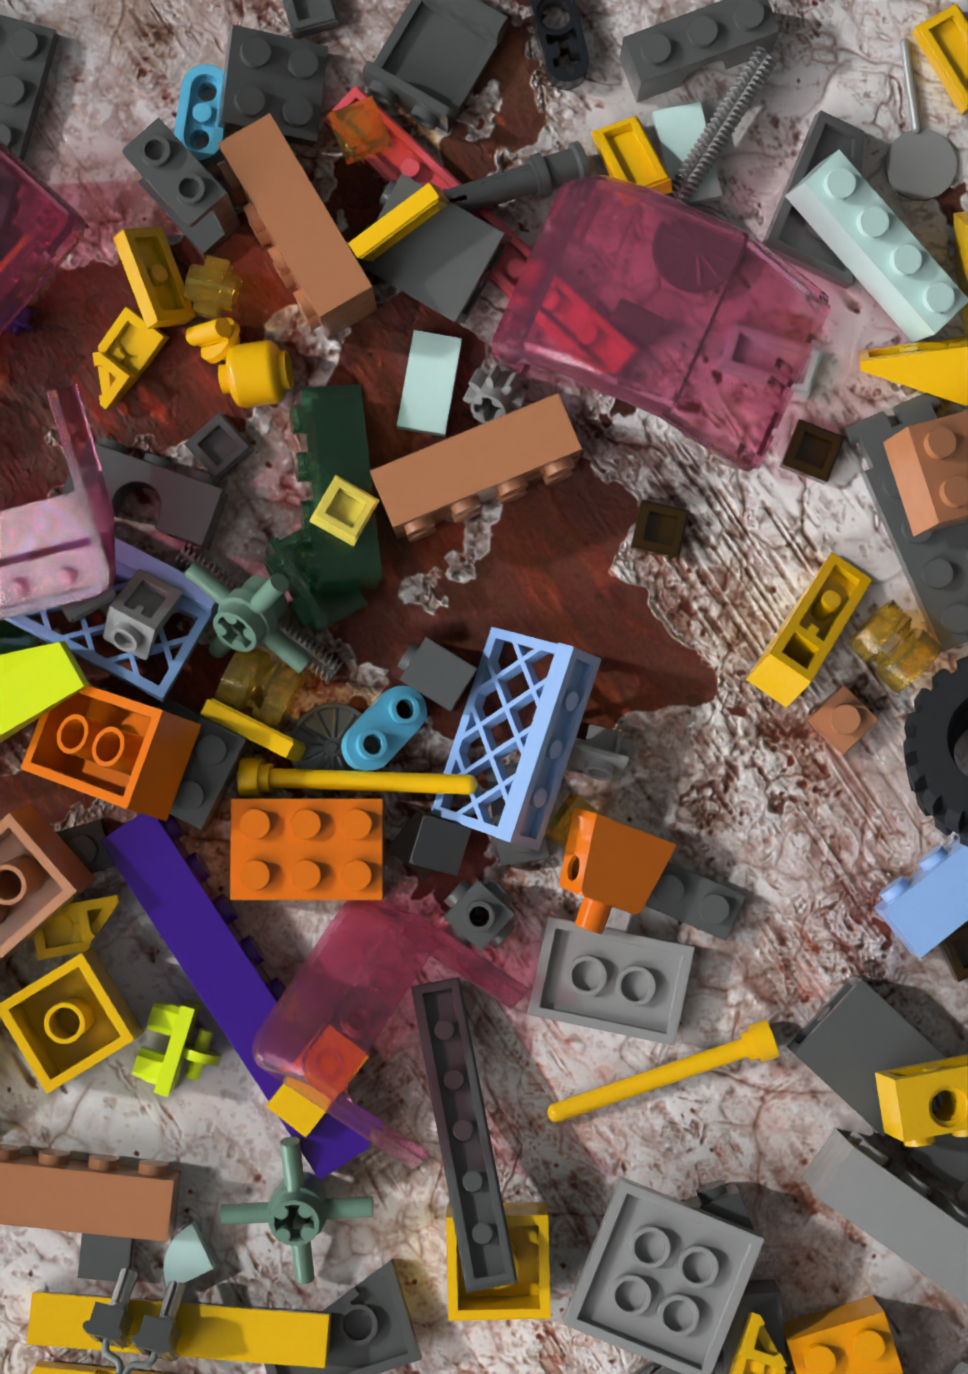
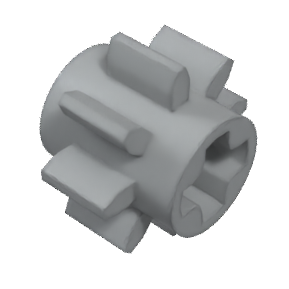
(494, 393)

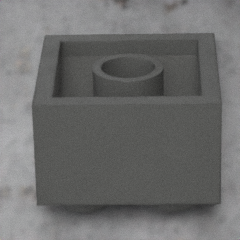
(209, 768)

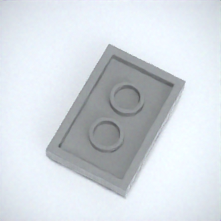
(611, 981)

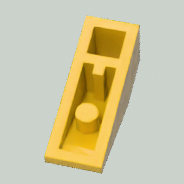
(927, 366)
(809, 631)

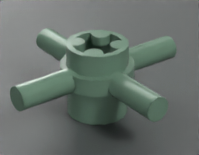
(248, 615)
(299, 1225)

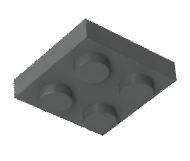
(274, 77)

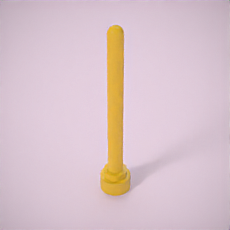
(258, 777)
(754, 1043)

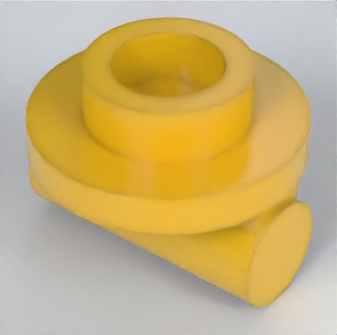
(214, 338)

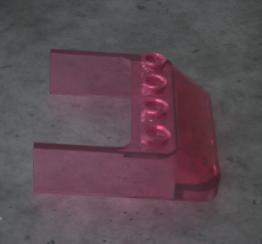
(64, 543)
(347, 997)

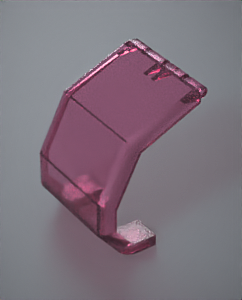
(664, 314)

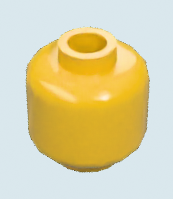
(256, 374)

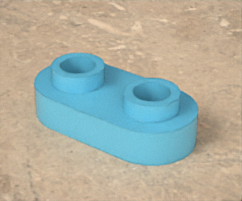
(198, 116)
(385, 727)

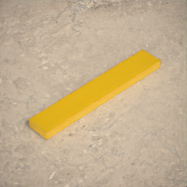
(206, 1329)

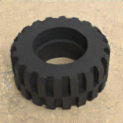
(929, 750)

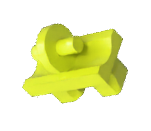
(165, 1068)

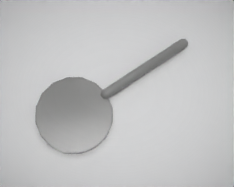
(920, 160)

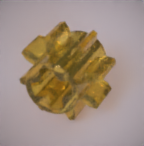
(212, 287)

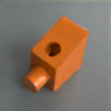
(610, 867)

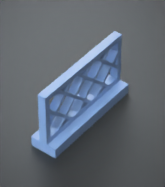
(193, 604)
(542, 745)

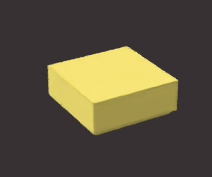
(344, 510)

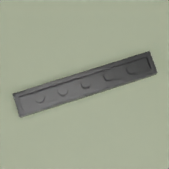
(464, 1136)

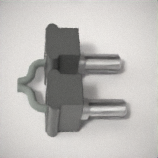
(157, 1335)

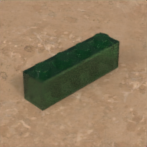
(331, 445)

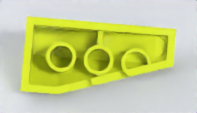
(35, 683)

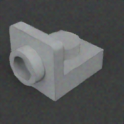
(140, 613)

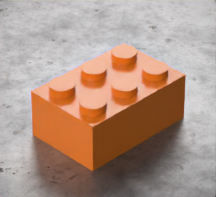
(113, 750)
(307, 849)

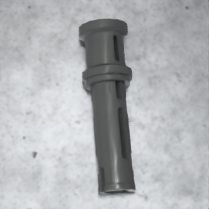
(537, 177)

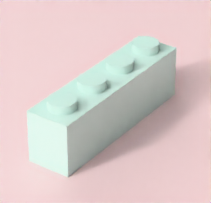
(877, 247)

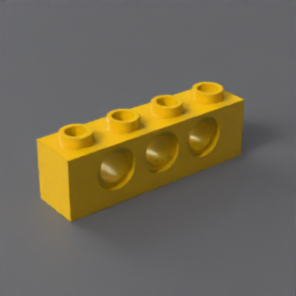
(908, 1097)

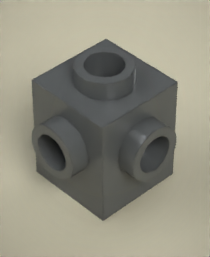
(490, 896)

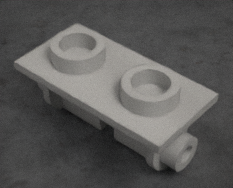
(601, 754)

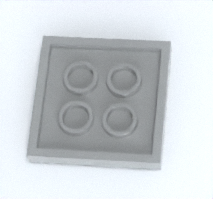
(663, 1279)

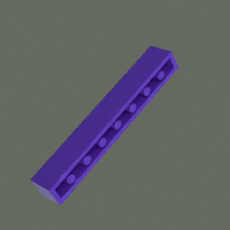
(216, 959)

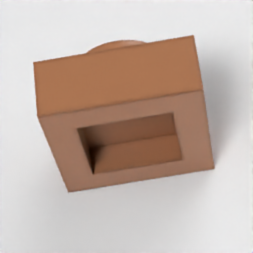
(842, 719)

